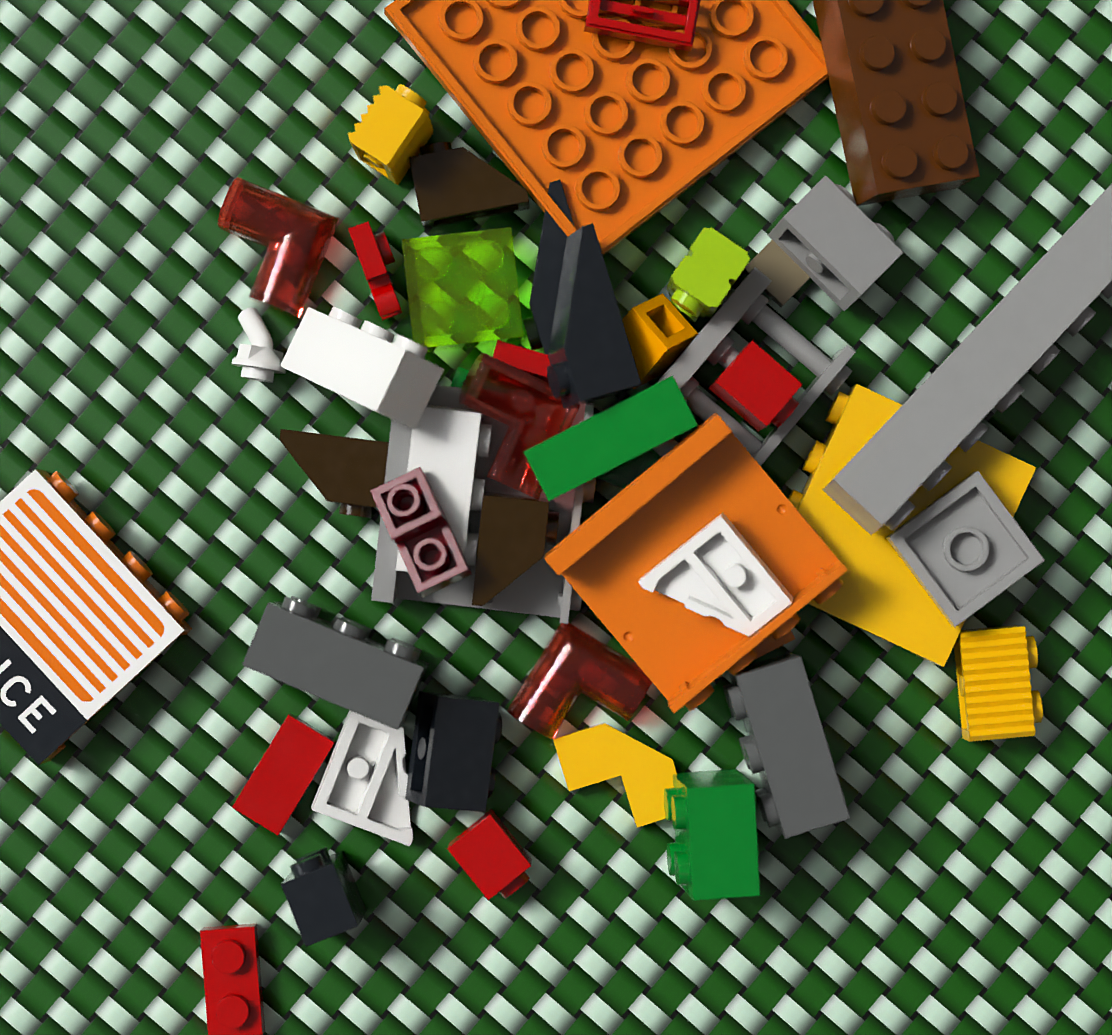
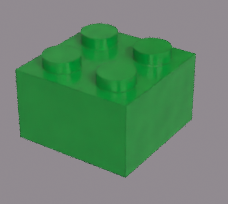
(713, 834)

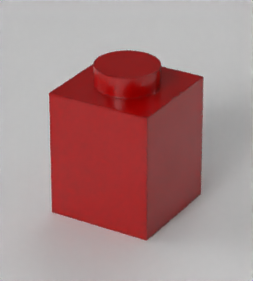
(757, 388)
(491, 856)

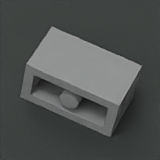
(835, 242)

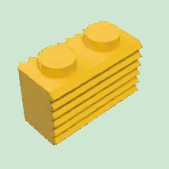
(392, 131)
(996, 683)

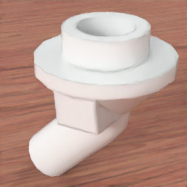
(259, 359)

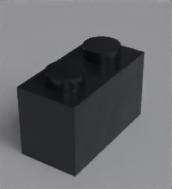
(453, 751)
(323, 896)

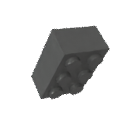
(337, 661)
(786, 746)

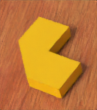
(606, 753)

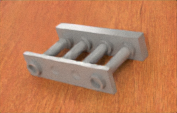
(716, 347)

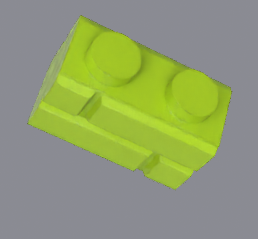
(706, 275)

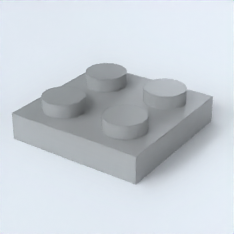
(965, 548)

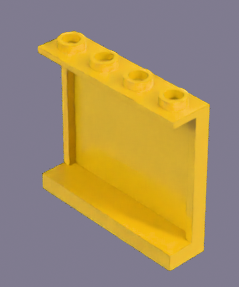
(878, 586)

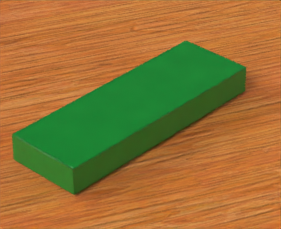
(610, 438)

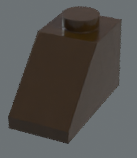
(461, 186)
(340, 467)
(510, 541)

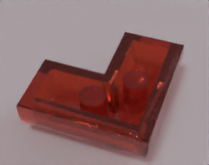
(294, 237)
(524, 406)
(572, 666)

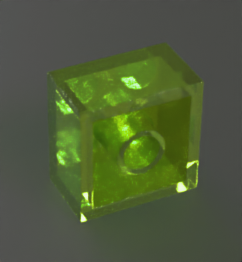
(463, 289)

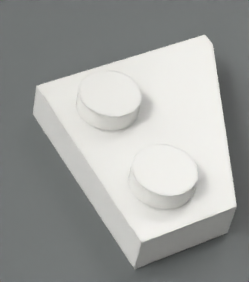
(720, 578)
(367, 780)

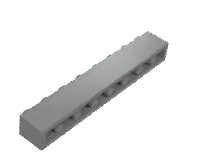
(980, 375)

